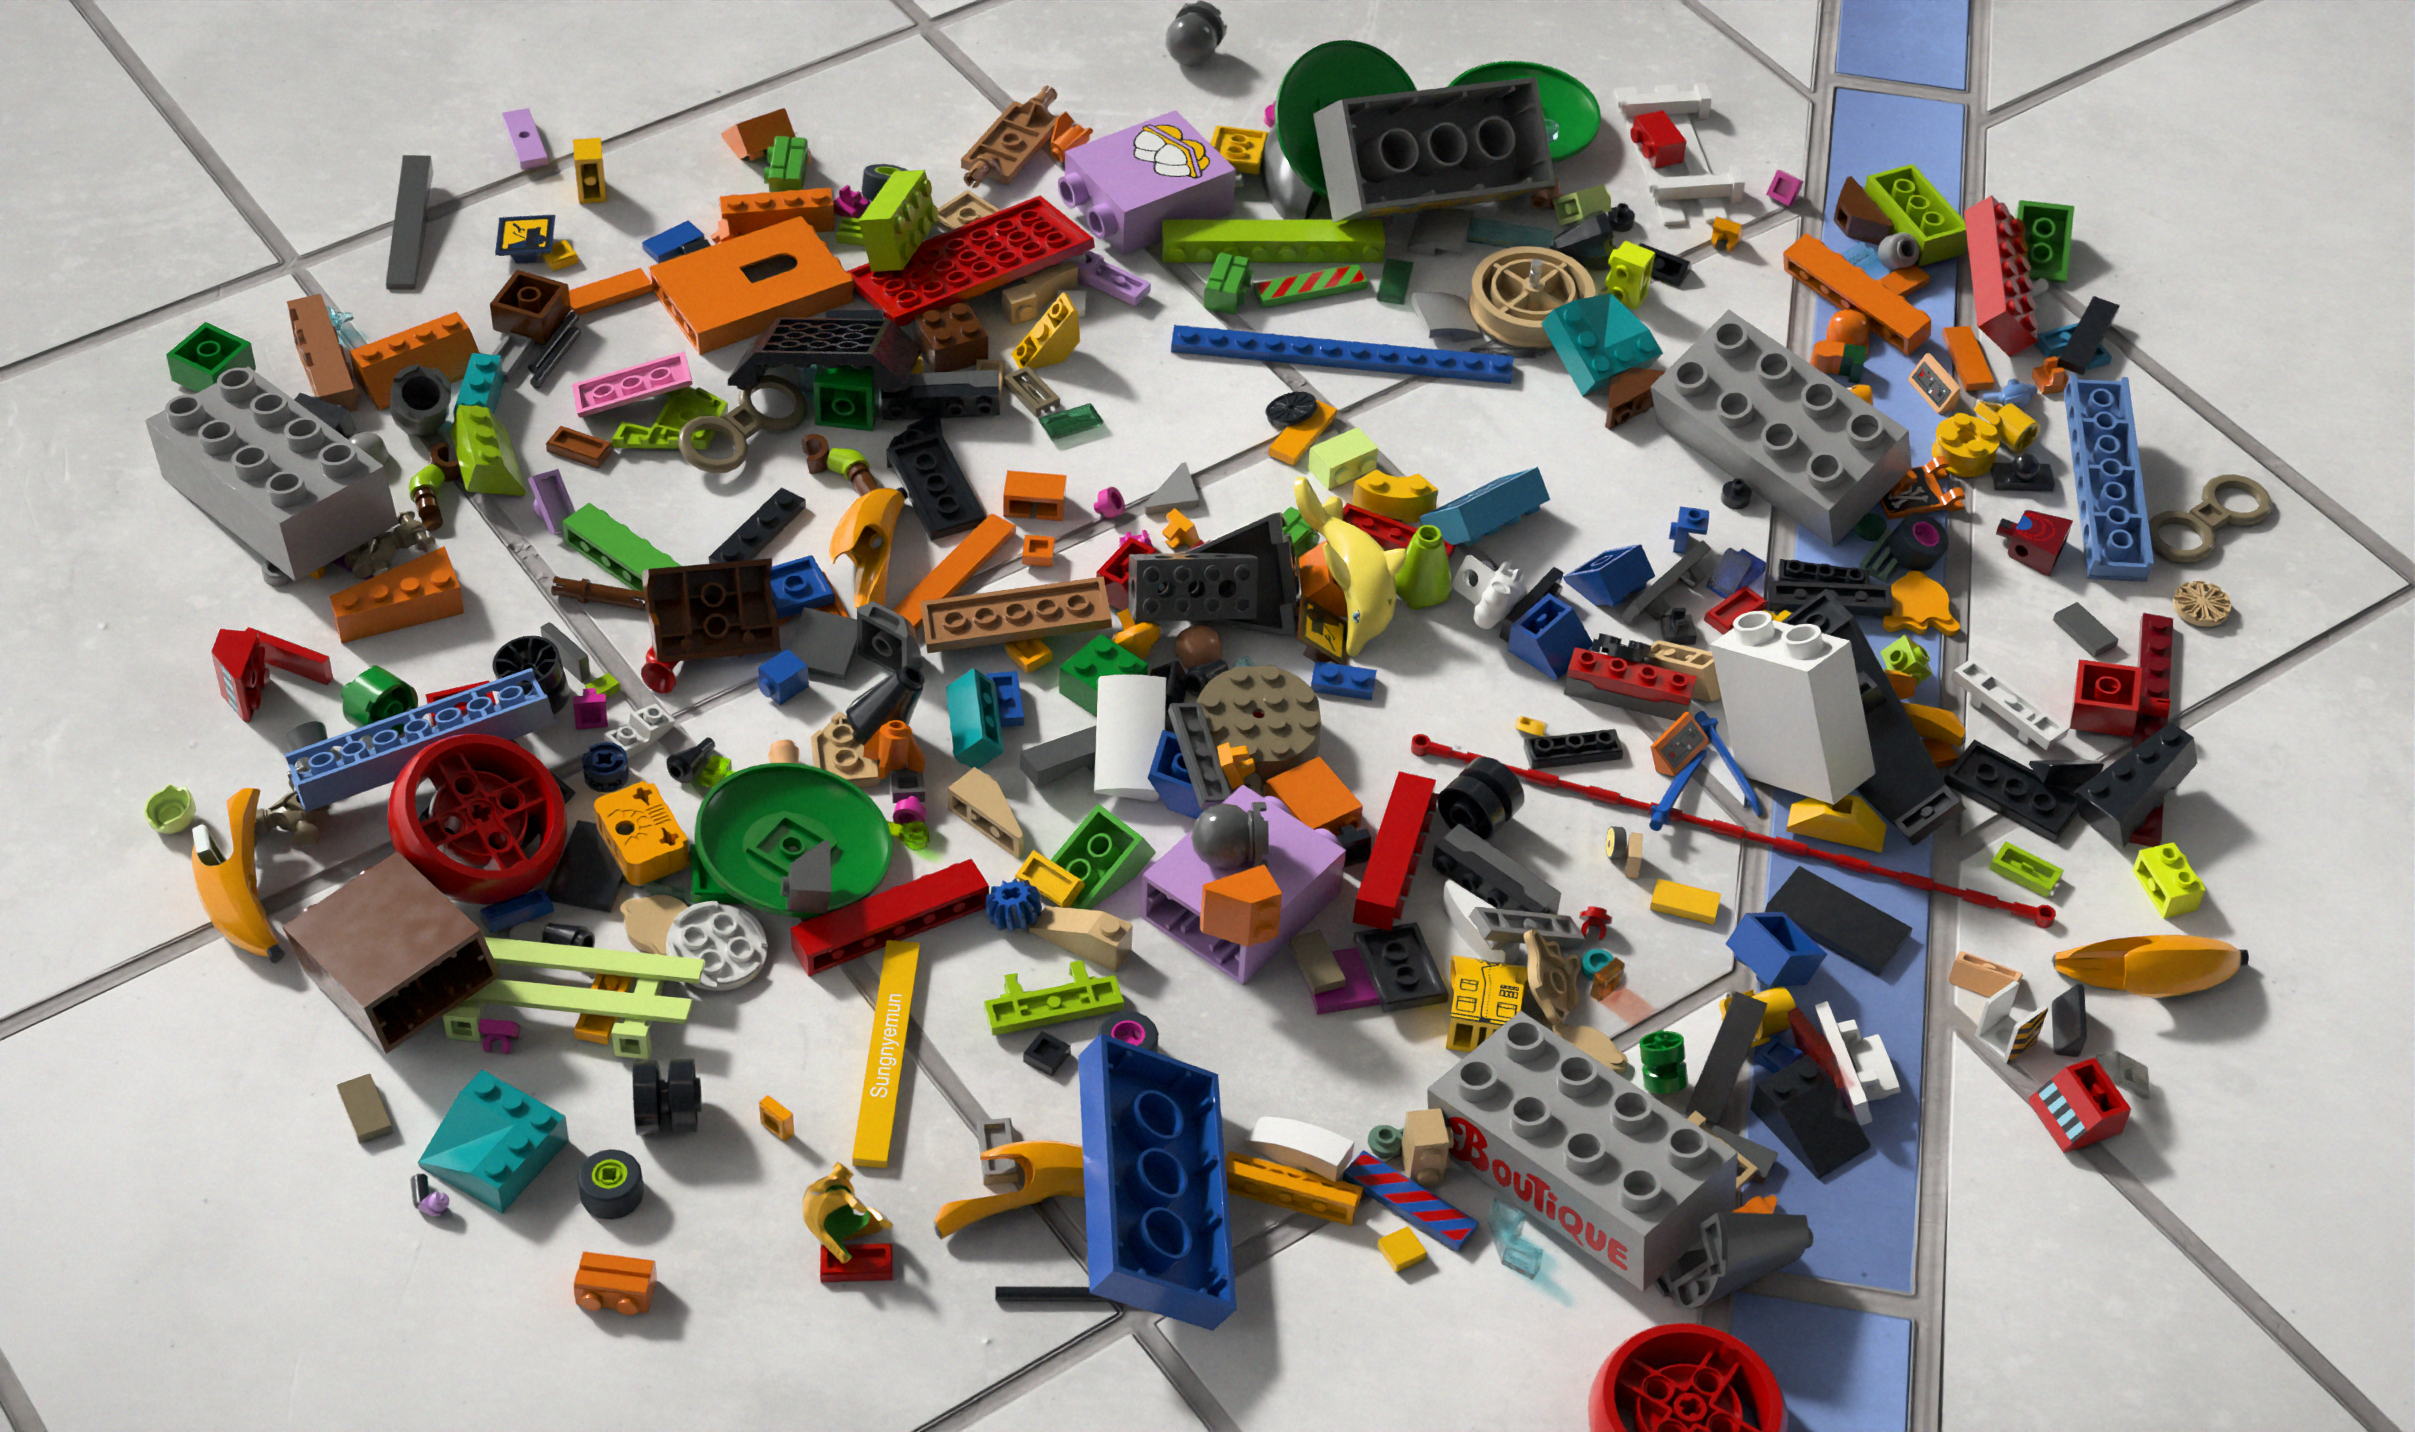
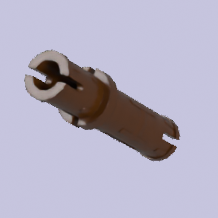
(587, 591)

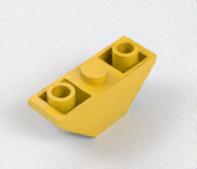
(1051, 337)
(1845, 822)

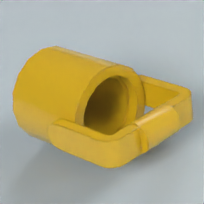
(2012, 424)
(1775, 1018)

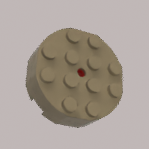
(1267, 713)

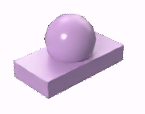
(551, 500)

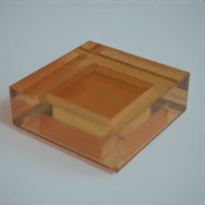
(1607, 979)

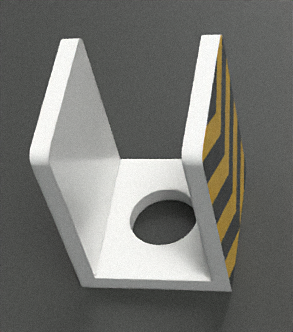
(1996, 1019)

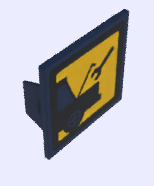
(525, 237)

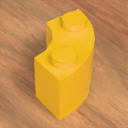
(1395, 496)

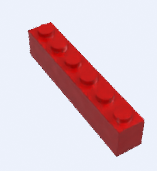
(1395, 851)
(889, 916)

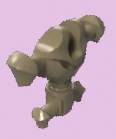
(377, 553)
(290, 816)

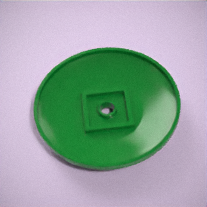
(1319, 79)
(1561, 97)
(783, 805)

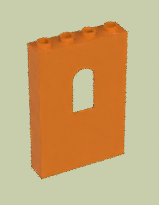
(721, 306)

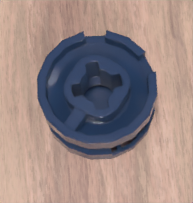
(605, 764)

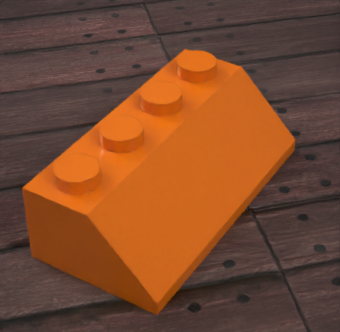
(764, 209)
(438, 344)

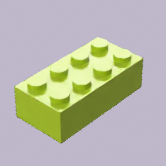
(1919, 211)
(898, 220)

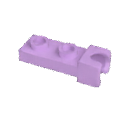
(1111, 279)

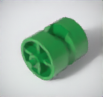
(1663, 1062)

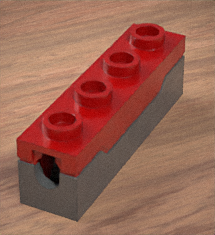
(1629, 684)

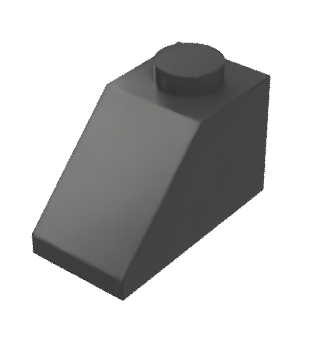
(809, 881)

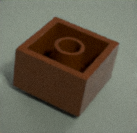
(530, 306)
(950, 337)

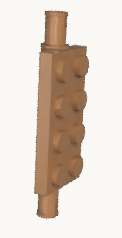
(1011, 140)

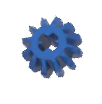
(1013, 905)

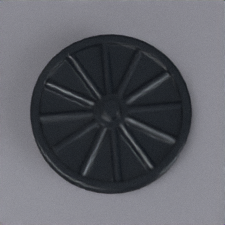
(1291, 408)

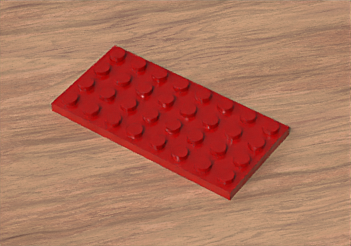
(974, 260)

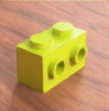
(1630, 274)
(2169, 880)

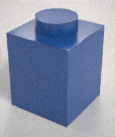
(783, 677)

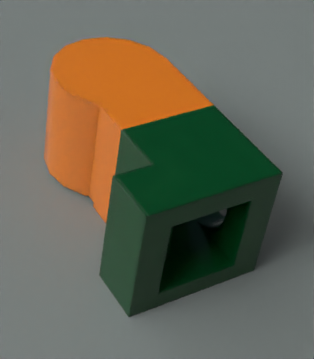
(1839, 359)

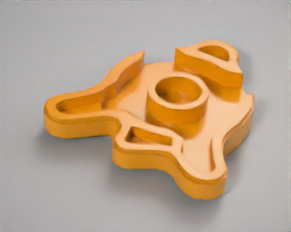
(1920, 604)

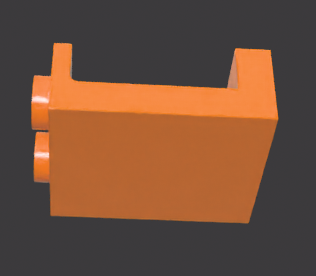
(1316, 796)

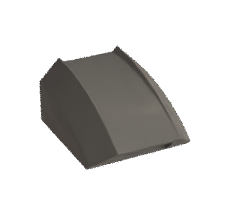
(887, 638)

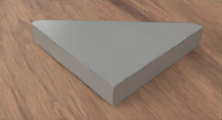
(1175, 493)

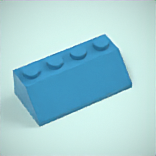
(1489, 507)

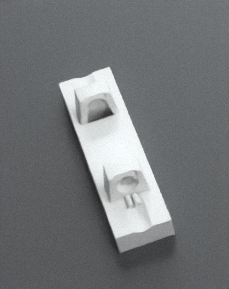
(2009, 703)
(1856, 1084)

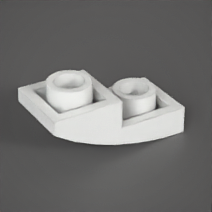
(642, 731)
(1870, 1055)

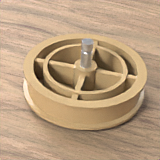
(1521, 288)

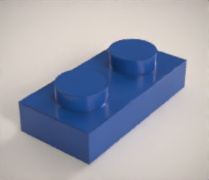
(1343, 680)
(1008, 698)

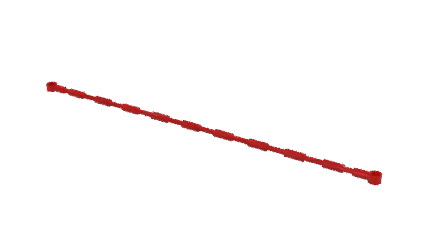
(1739, 832)

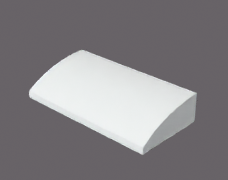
(1128, 734)

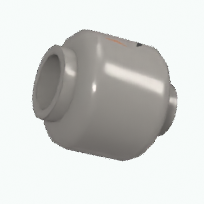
(1898, 251)

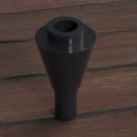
(685, 763)

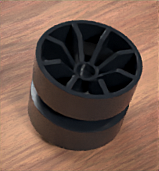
(545, 662)
(1481, 798)
(655, 1097)

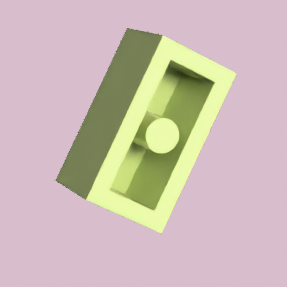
(1582, 203)
(1343, 458)

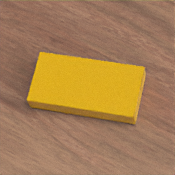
(1050, 879)
(1685, 901)

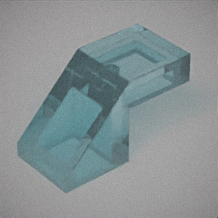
(1506, 1228)

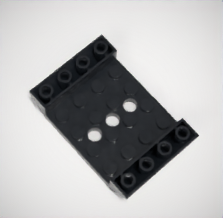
(831, 344)

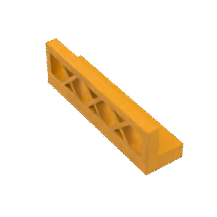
(1292, 1188)

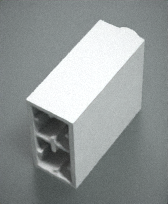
(1793, 707)

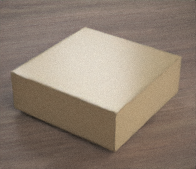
(1633, 855)

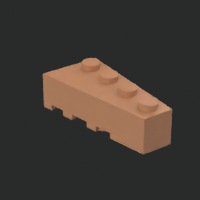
(320, 352)

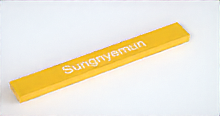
(886, 1055)

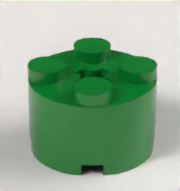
(377, 696)

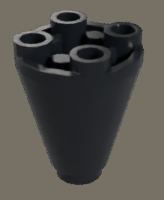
(887, 701)

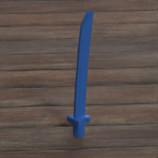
(1709, 728)
(1661, 814)

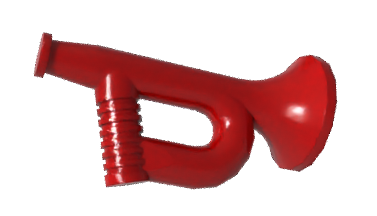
(658, 675)

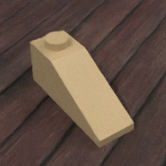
(1691, 662)
(983, 805)
(1086, 933)

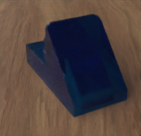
(1735, 572)

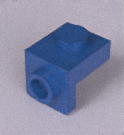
(1689, 521)

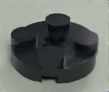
(1633, 651)

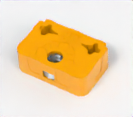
(641, 833)

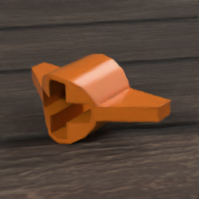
(1759, 1205)

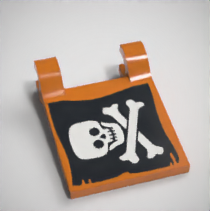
(1925, 494)

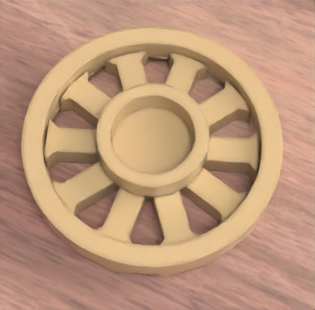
(2202, 603)

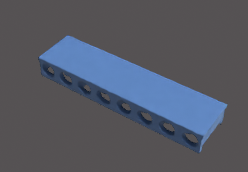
(2108, 480)
(368, 769)

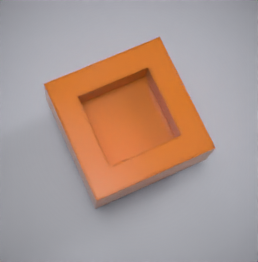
(1038, 550)

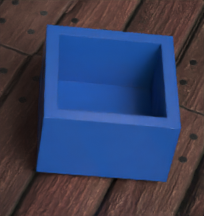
(1775, 949)

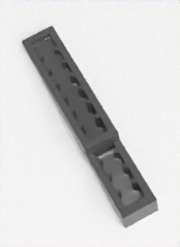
(409, 222)
(1064, 755)

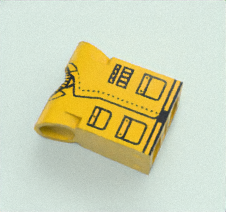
(1483, 999)

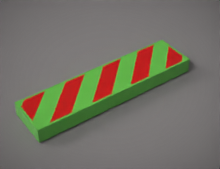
(1310, 285)

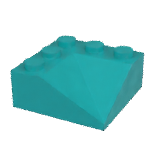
(1599, 340)
(494, 1141)

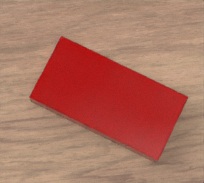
(1741, 602)
(868, 1263)

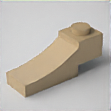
(1036, 290)

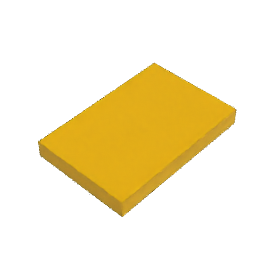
(1240, 147)

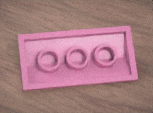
(632, 384)

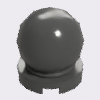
(1195, 33)
(420, 400)
(1229, 836)

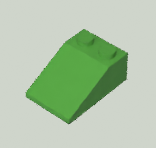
(2047, 238)
(1103, 856)

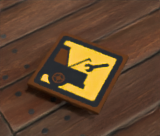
(1322, 633)

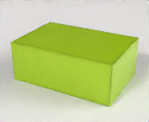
(605, 685)

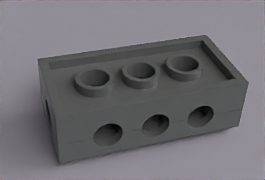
(1205, 602)

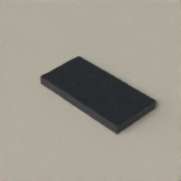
(936, 486)
(2012, 790)
(1840, 920)

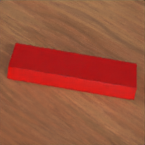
(295, 658)

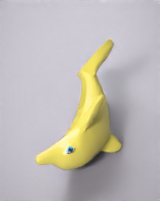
(1356, 564)

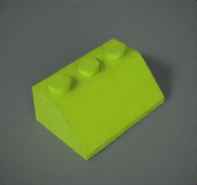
(485, 452)

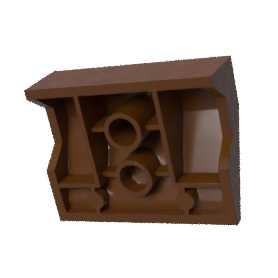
(711, 610)

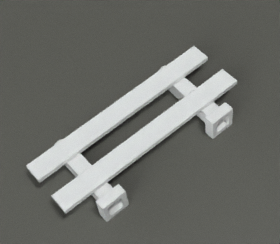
(1700, 182)

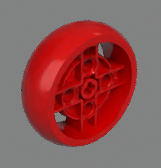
(505, 776)
(1690, 1360)

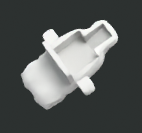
(1495, 592)

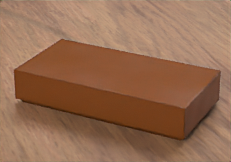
(579, 447)

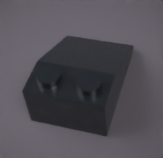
(1809, 1116)

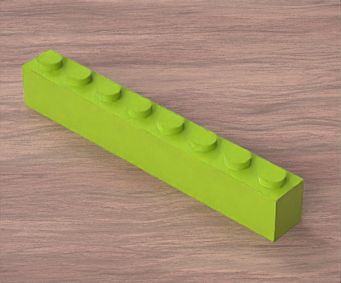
(1273, 240)

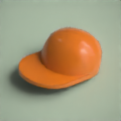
(1849, 328)

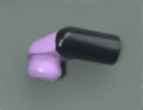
(426, 1201)

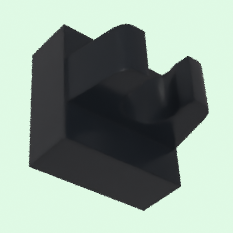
(1678, 627)
(1356, 844)

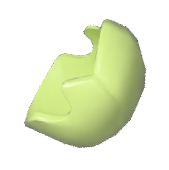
(170, 809)

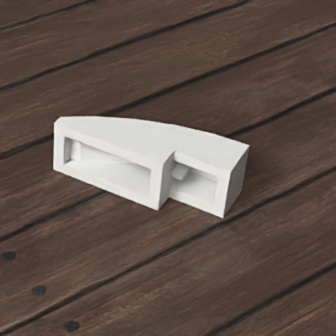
(1458, 906)
(1301, 1146)

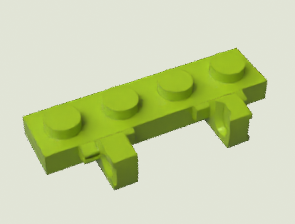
(1052, 1005)

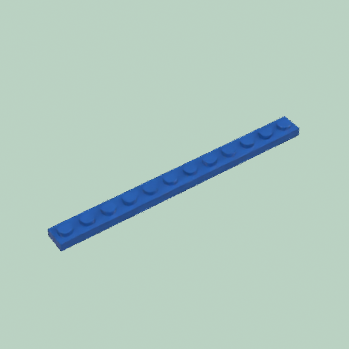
(1342, 354)

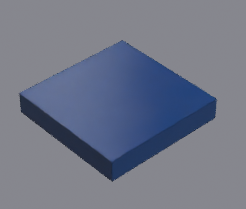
(799, 586)

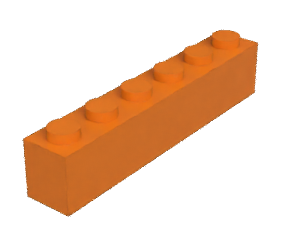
(1853, 289)

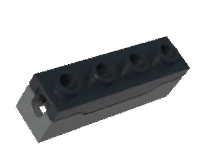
(944, 396)
(1492, 874)

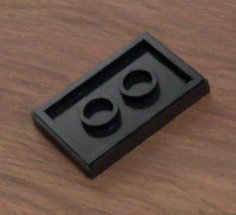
(586, 872)
(1400, 967)

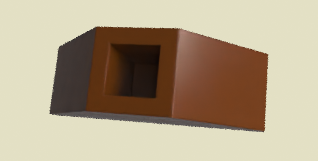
(1860, 216)
(1630, 395)

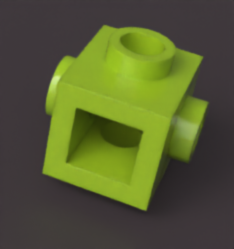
(1912, 658)

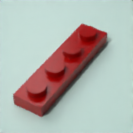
(1385, 531)

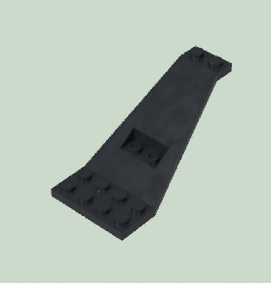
(1906, 780)

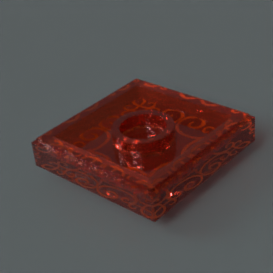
(1814, 1045)

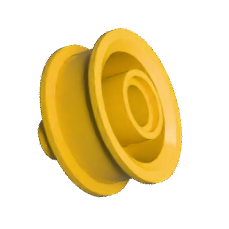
(1966, 444)

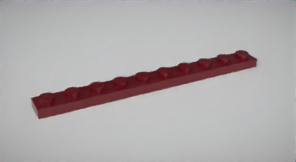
(2155, 661)

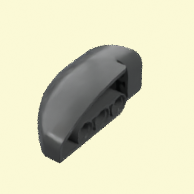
(1282, 186)

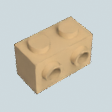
(1426, 1146)

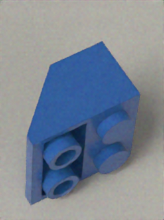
(1548, 636)

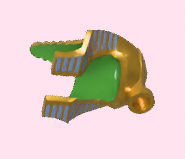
(831, 1216)

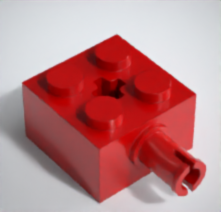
(2110, 699)

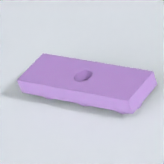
(525, 139)

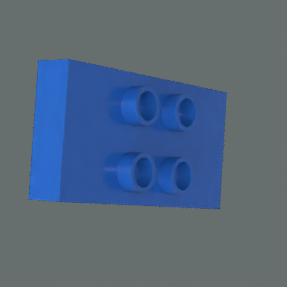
(1155, 1183)

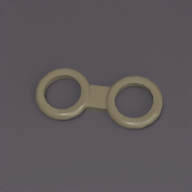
(741, 425)
(2209, 517)

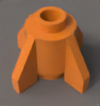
(1067, 137)
(894, 747)

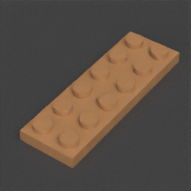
(1015, 614)

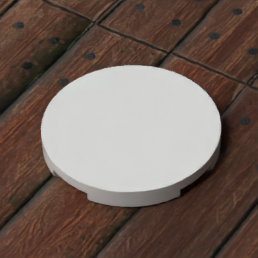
(725, 937)

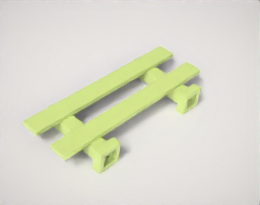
(637, 1008)

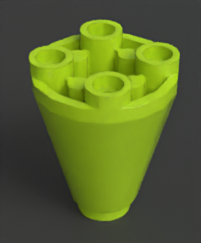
(1426, 572)

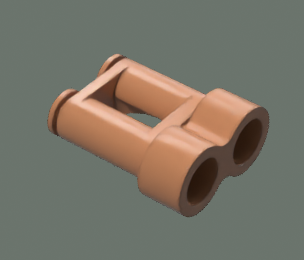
(1544, 198)

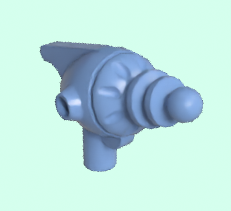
(2014, 393)

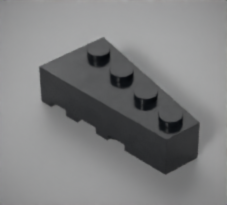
(2136, 783)

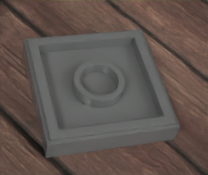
(825, 642)

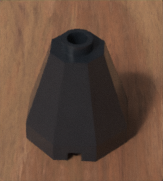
(1587, 241)

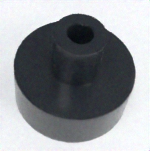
(1621, 218)
(1736, 494)

